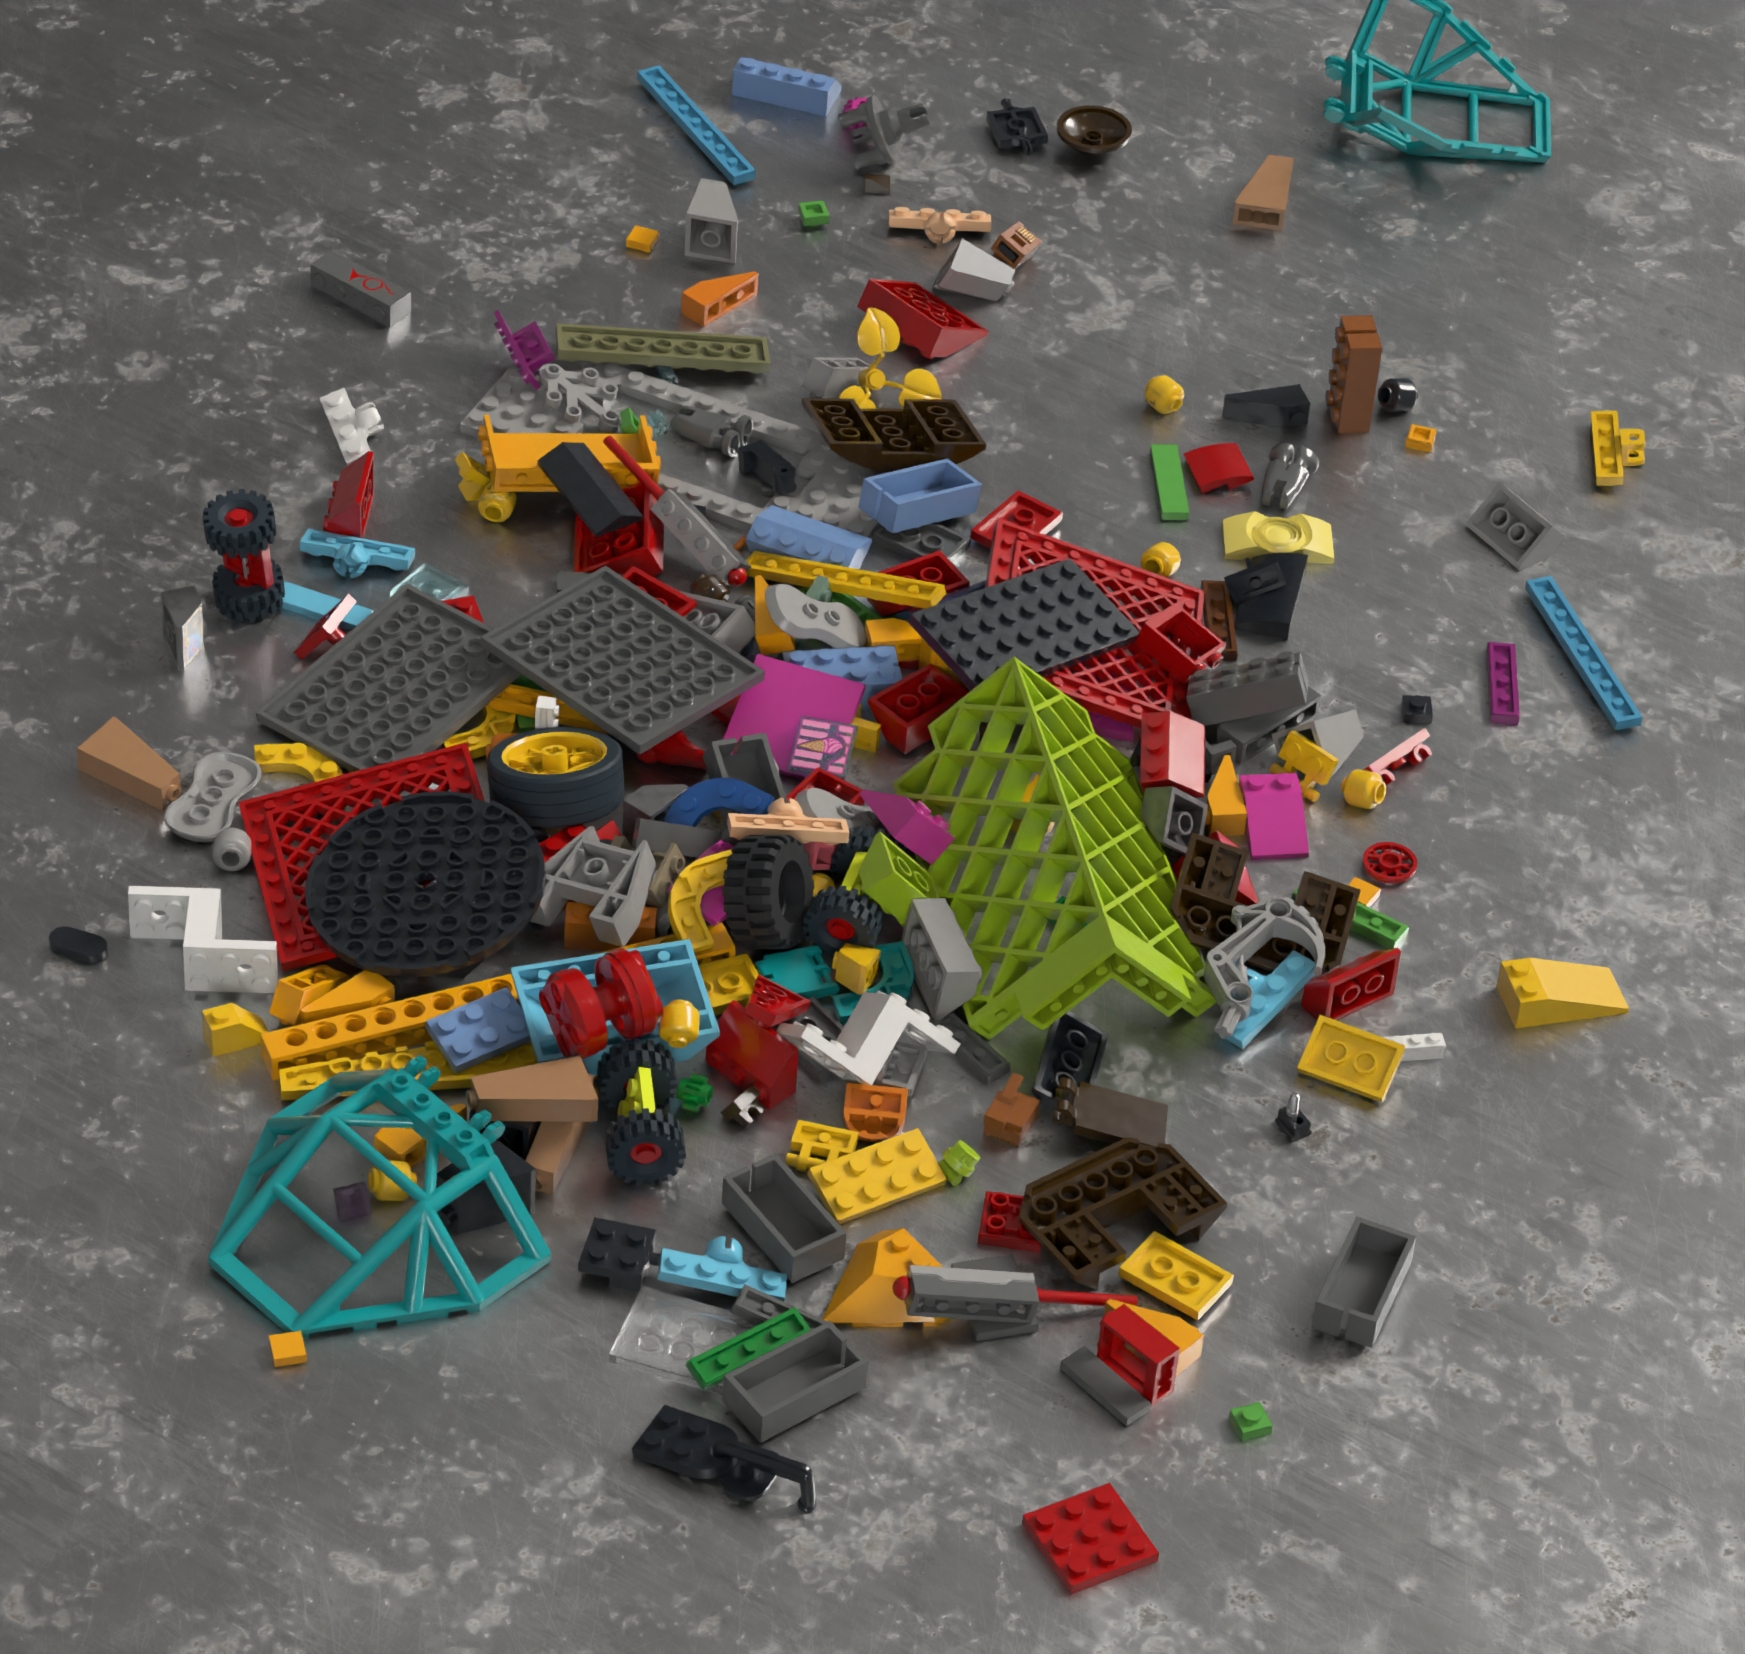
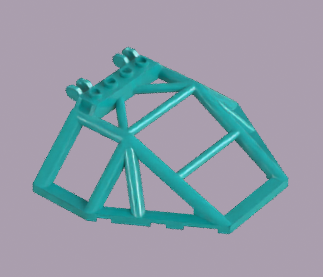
(1360, 112)
(444, 1133)

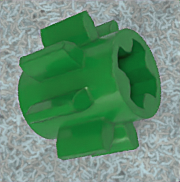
(694, 1092)

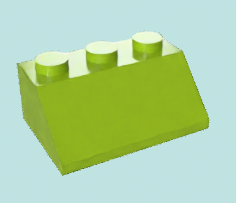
(894, 878)

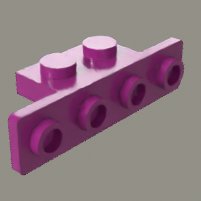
(529, 348)

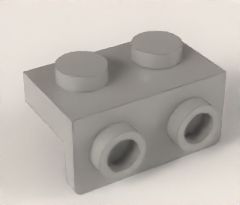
(902, 1067)

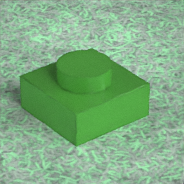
(813, 213)
(629, 422)
(1250, 1421)

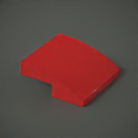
(1218, 466)

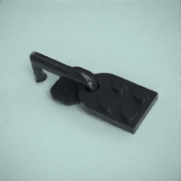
(713, 1450)

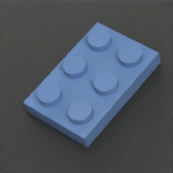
(479, 1030)

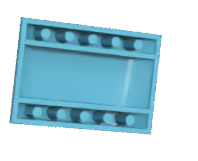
(674, 978)

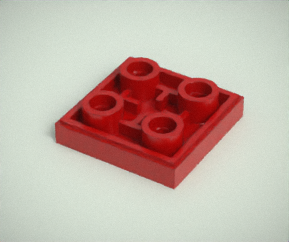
(1001, 1223)

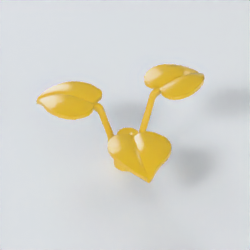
(874, 336)

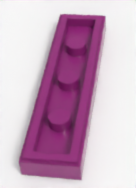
(1502, 683)

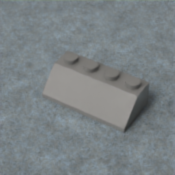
(940, 956)

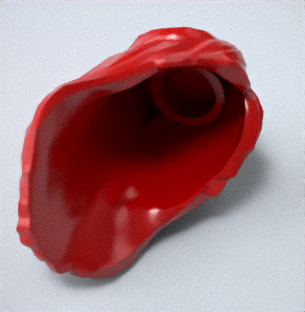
(675, 751)

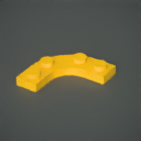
(478, 738)
(296, 759)
(686, 897)

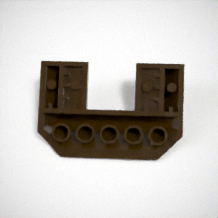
(1208, 895)
(1077, 1203)

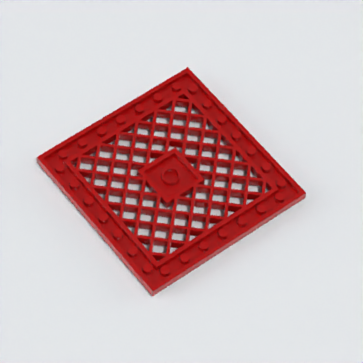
(1015, 545)
(268, 814)

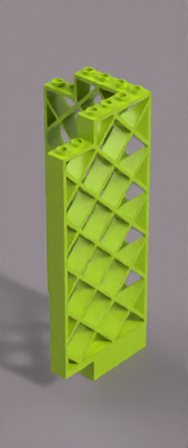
(1120, 866)

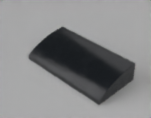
(1274, 610)

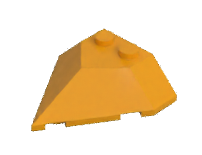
(865, 1289)

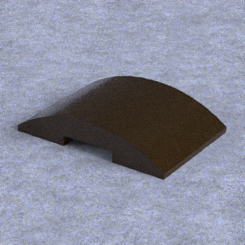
(896, 437)

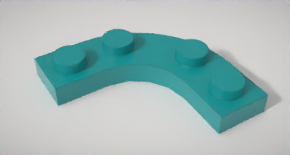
(896, 978)

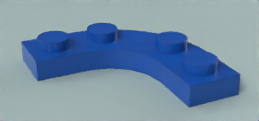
(717, 795)

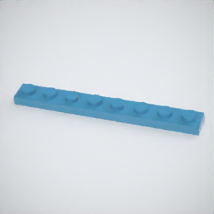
(696, 125)
(1583, 653)

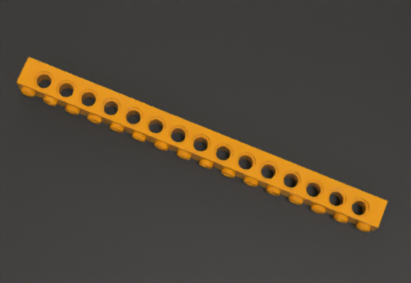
(404, 1021)

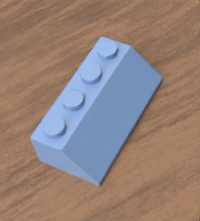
(784, 86)
(805, 538)

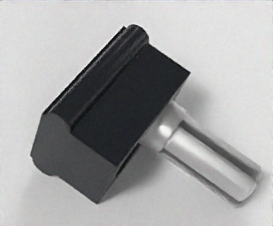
(1292, 1120)

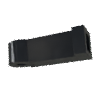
(768, 465)

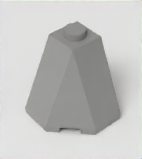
(974, 274)
(1334, 734)

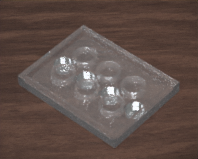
(670, 1330)

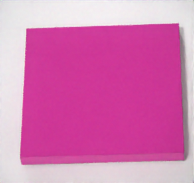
(784, 697)

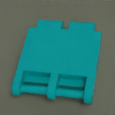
(798, 972)

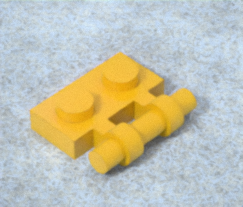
(1309, 759)
(820, 1141)

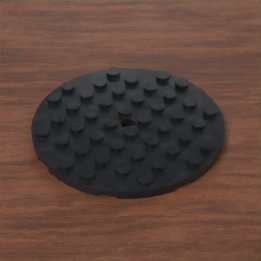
(481, 895)

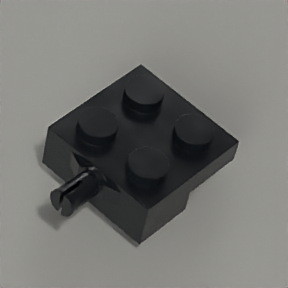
(620, 1253)

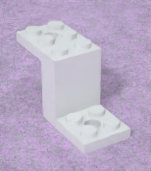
(197, 919)
(869, 1037)

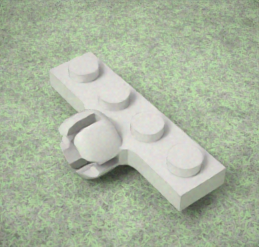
(350, 424)

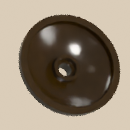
(1094, 129)

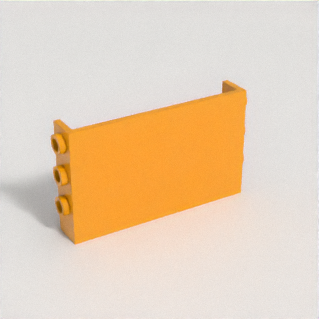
(514, 456)

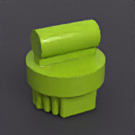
(958, 1162)

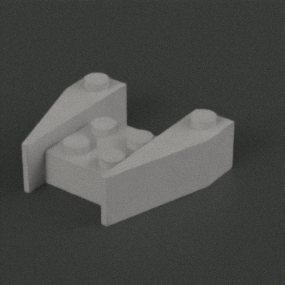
(602, 877)

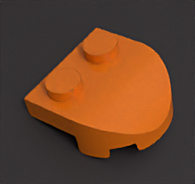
(874, 1111)

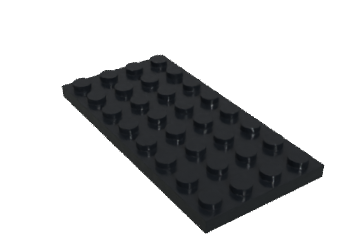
(1039, 618)

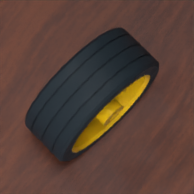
(557, 776)

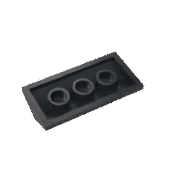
(588, 488)
(1070, 1051)

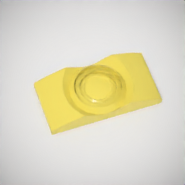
(1257, 534)

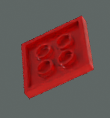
(1090, 1538)

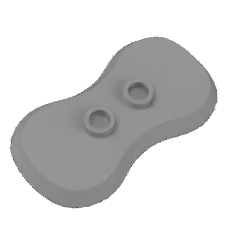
(814, 619)
(210, 800)
(822, 804)

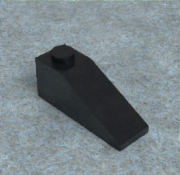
(1271, 407)

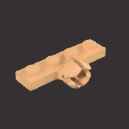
(939, 225)
(789, 820)

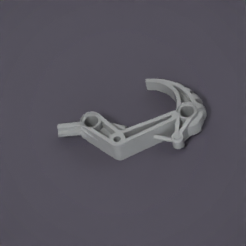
(1261, 921)

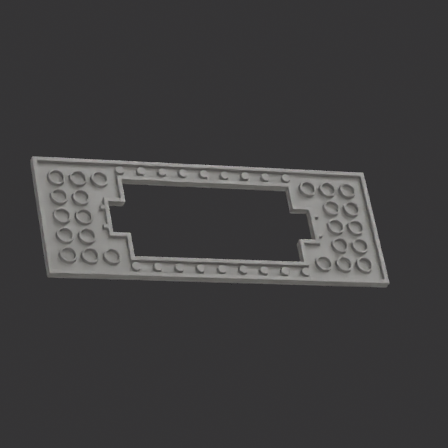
(828, 497)

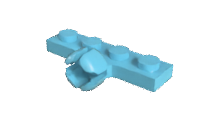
(356, 553)
(1271, 995)
(719, 1270)

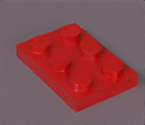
(1020, 510)

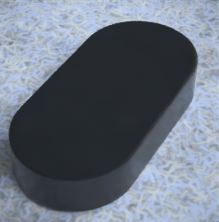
(78, 944)

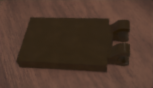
(1109, 1114)

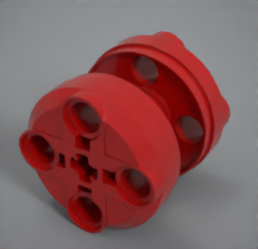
(621, 994)

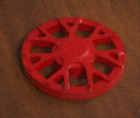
(1389, 862)

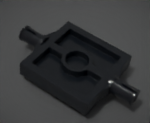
(1017, 127)

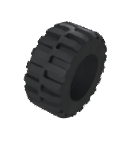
(767, 891)

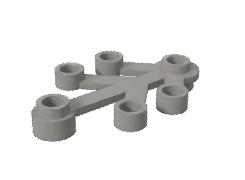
(554, 376)

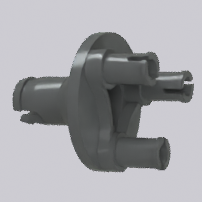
(884, 127)

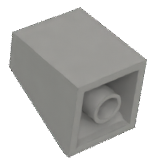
(711, 223)

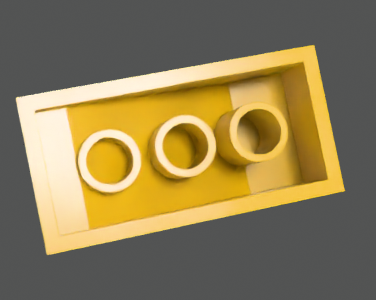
(1557, 991)

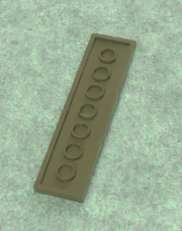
(662, 348)

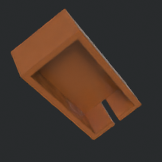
(1354, 374)

